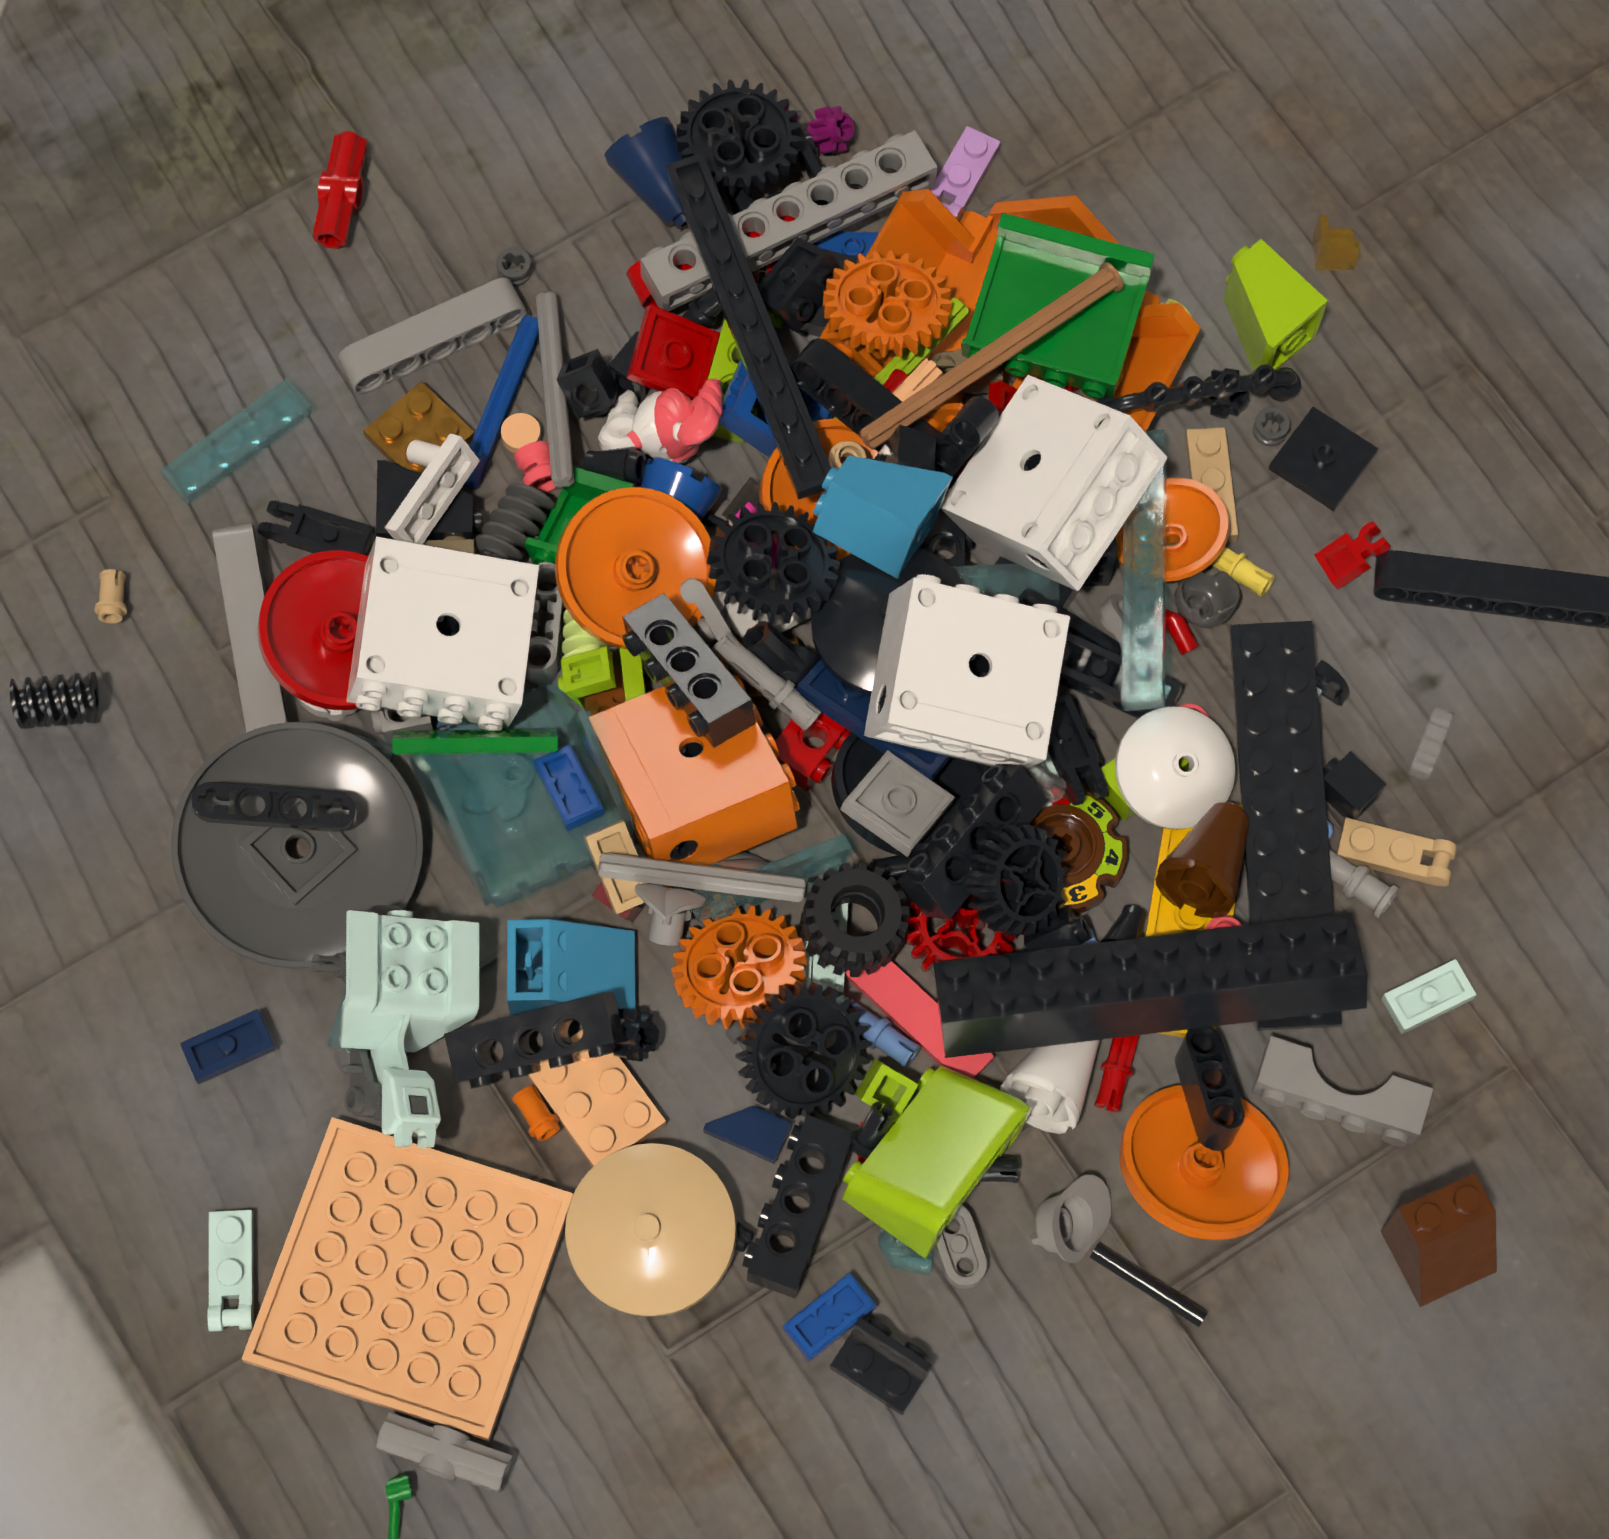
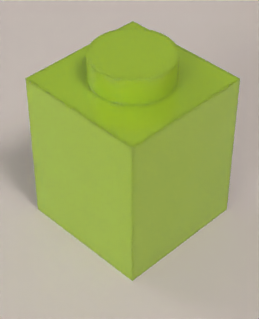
(886, 1086)

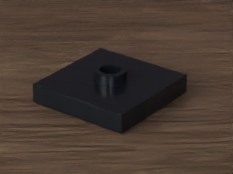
(1323, 458)

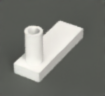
(435, 489)

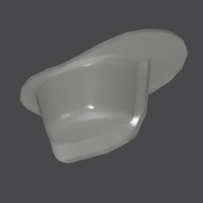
(1074, 1219)

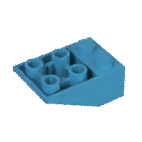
(567, 961)

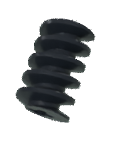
(55, 701)

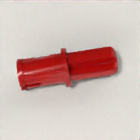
(1116, 1073)

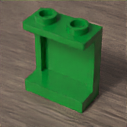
(586, 487)

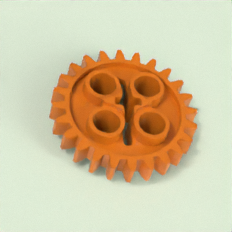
(887, 303)
(737, 965)

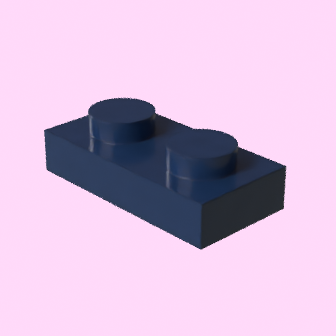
(227, 1046)

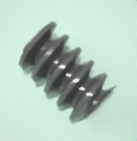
(512, 521)

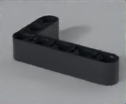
(860, 400)

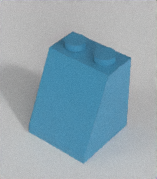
(879, 510)

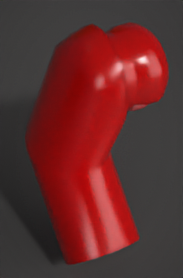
(1179, 631)

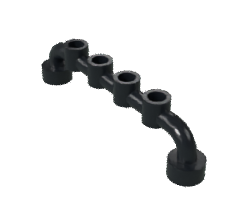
(1279, 383)

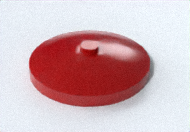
(311, 626)

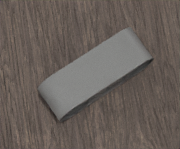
(550, 644)

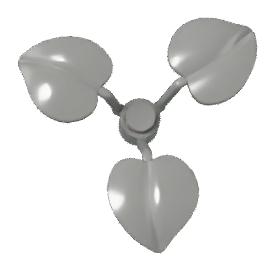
(674, 905)

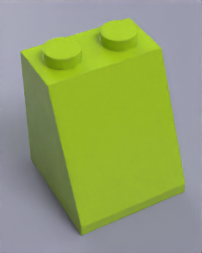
(1271, 306)

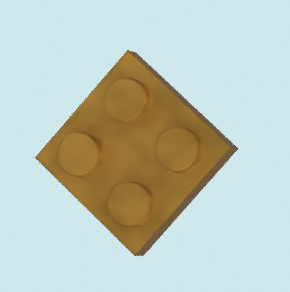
(415, 417)

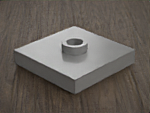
(897, 803)

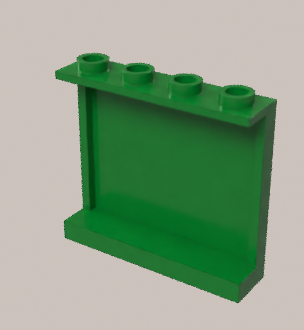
(1035, 267)

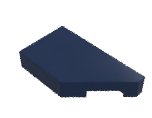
(752, 1131)

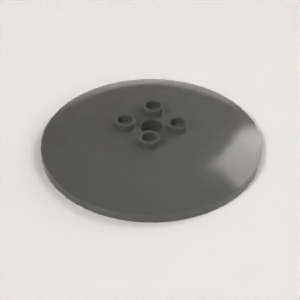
(247, 884)

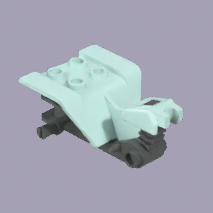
(403, 991)

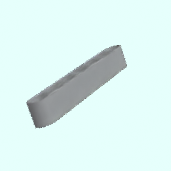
(243, 595)

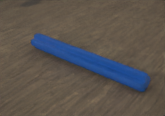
(502, 396)

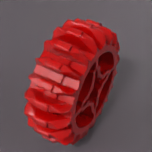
(933, 947)

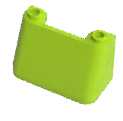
(934, 1156)

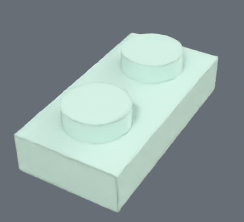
(1428, 996)

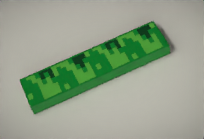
(474, 741)

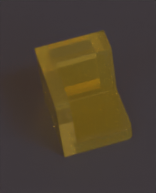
(1334, 247)

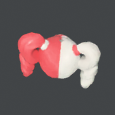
(664, 423)

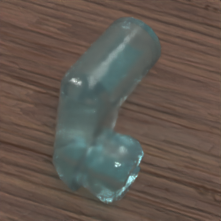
(901, 1256)

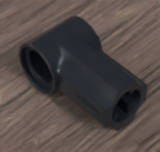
(778, 653)

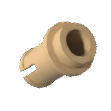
(111, 597)

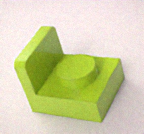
(587, 674)

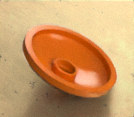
(1194, 521)

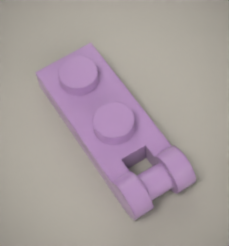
(965, 170)

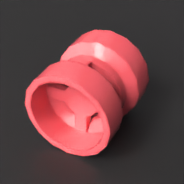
(535, 464)

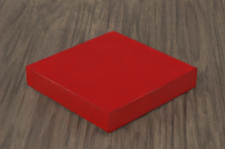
(672, 352)

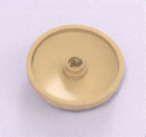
(651, 1230)

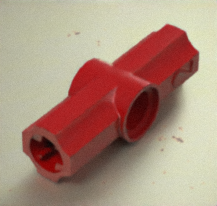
(340, 190)

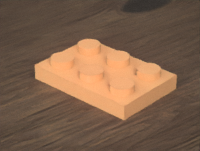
(598, 1103)

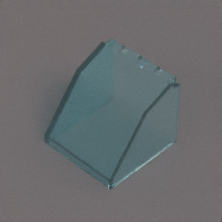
(535, 843)

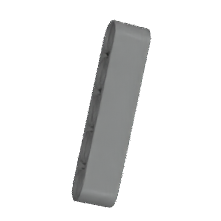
(432, 335)

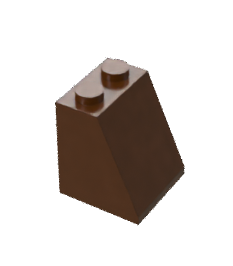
(1444, 1239)

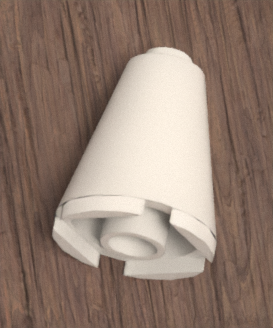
(1053, 1084)

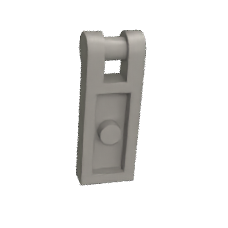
(712, 622)

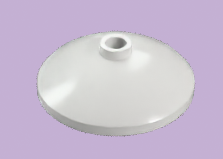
(1150, 770)

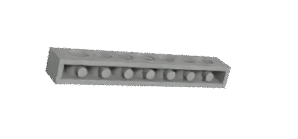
(812, 222)

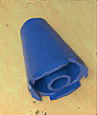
(681, 484)

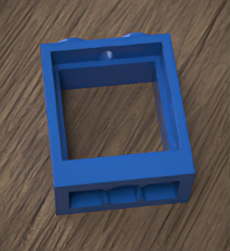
(738, 419)

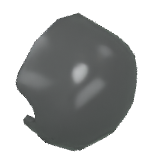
(1207, 598)

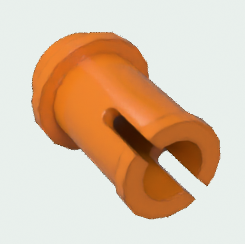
(536, 1113)

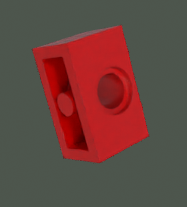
(805, 762)

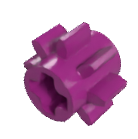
(831, 129)

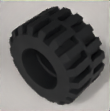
(860, 888)

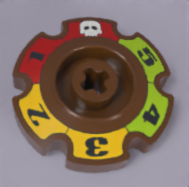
(1093, 850)

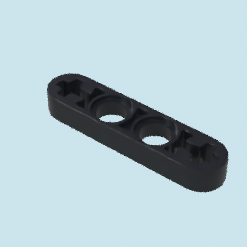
(273, 813)

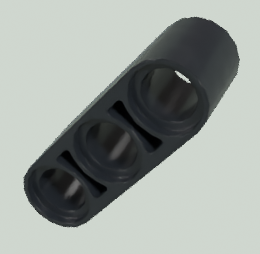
(1209, 1088)

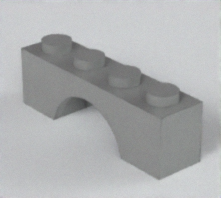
(1290, 1078)

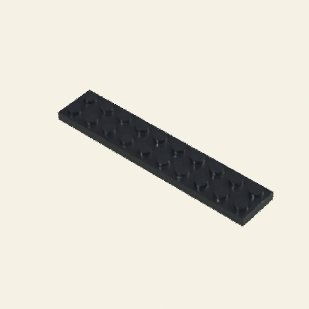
(1282, 781)

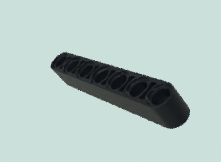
(1492, 588)

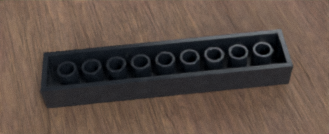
(1150, 985)

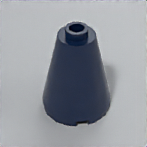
(642, 166)

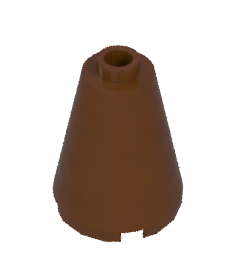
(1207, 862)

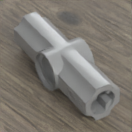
(444, 1452)

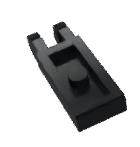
(316, 530)
(1074, 752)

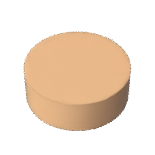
(519, 431)

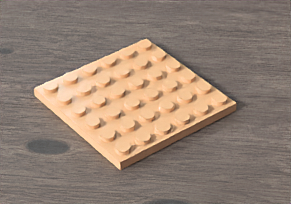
(409, 1279)

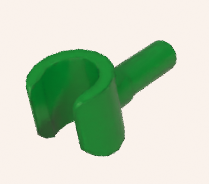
(397, 1490)

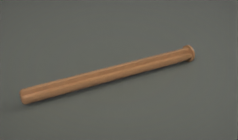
(993, 355)

